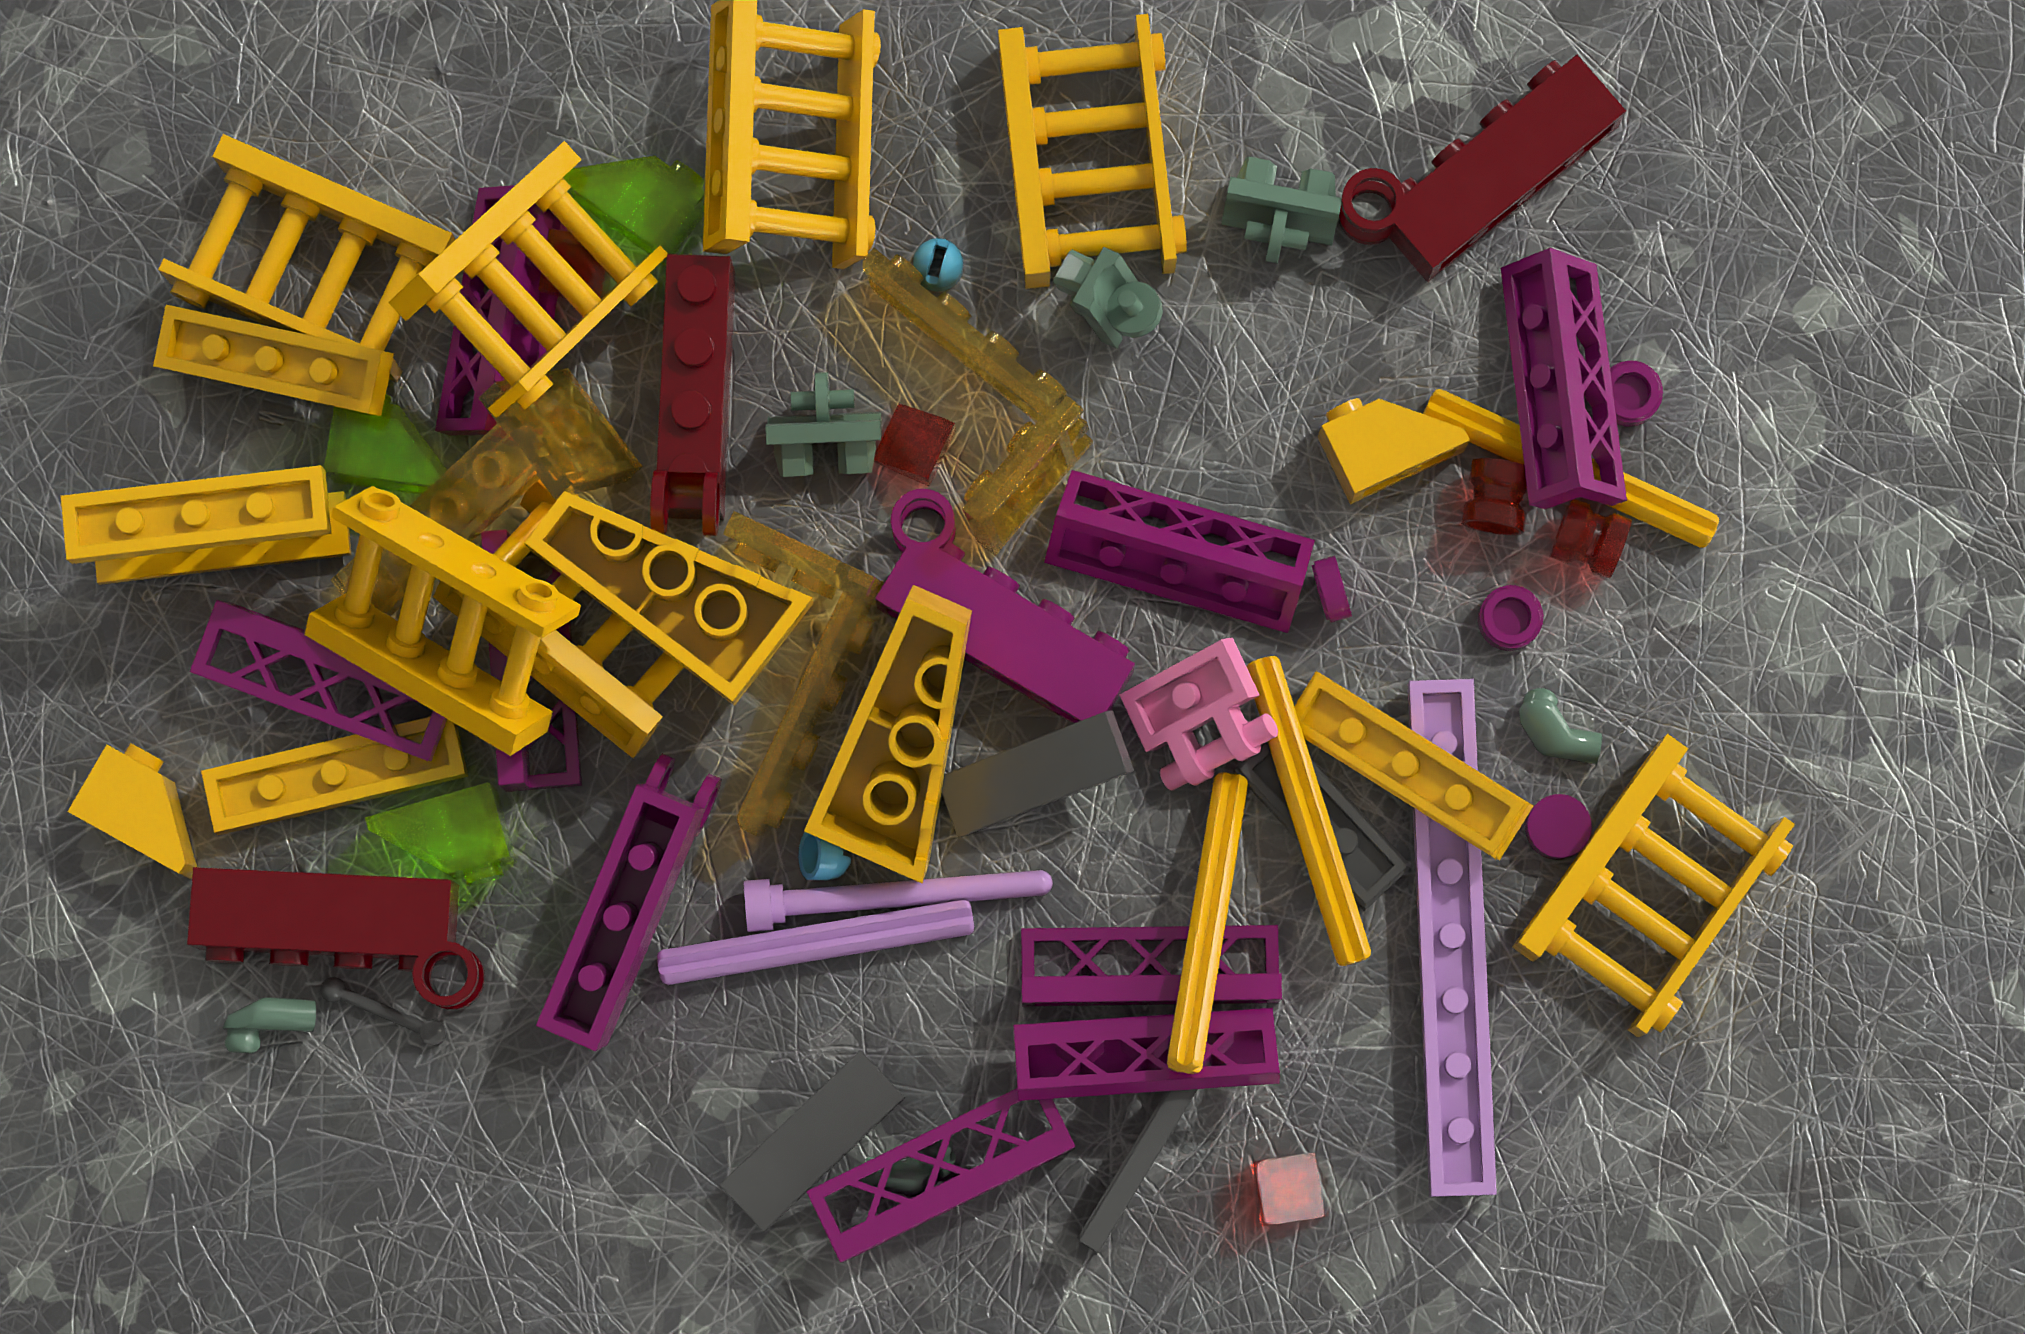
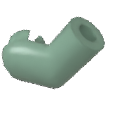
(1552, 734)
(267, 1014)
(912, 1175)

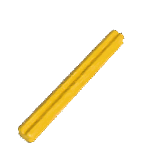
(1643, 499)
(1310, 815)
(1207, 923)

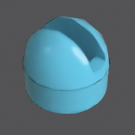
(951, 266)
(821, 859)

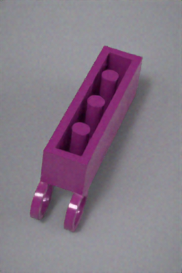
(1007, 635)
(625, 908)

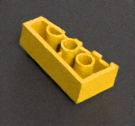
(684, 601)
(895, 754)

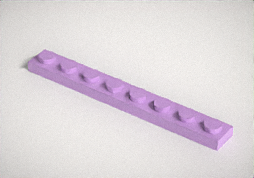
(1452, 965)

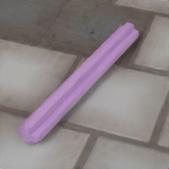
(815, 942)

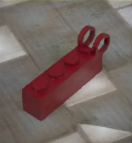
(1491, 174)
(694, 392)
(334, 917)

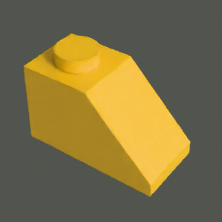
(1384, 445)
(137, 807)

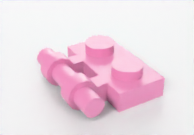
(1189, 696)

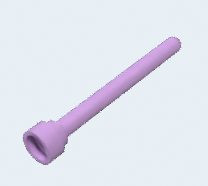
(770, 904)

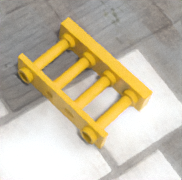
(1032, 127)
(736, 154)
(303, 199)
(477, 256)
(205, 525)
(416, 665)
(572, 670)
(1591, 881)

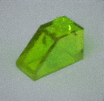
(642, 199)
(380, 451)
(453, 833)

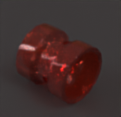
(1497, 499)
(1577, 532)

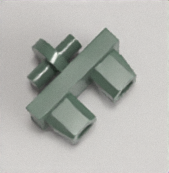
(1281, 213)
(1109, 296)
(795, 434)

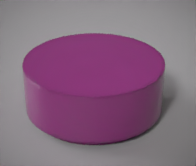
(1635, 392)
(1331, 589)
(1510, 618)
(1558, 827)

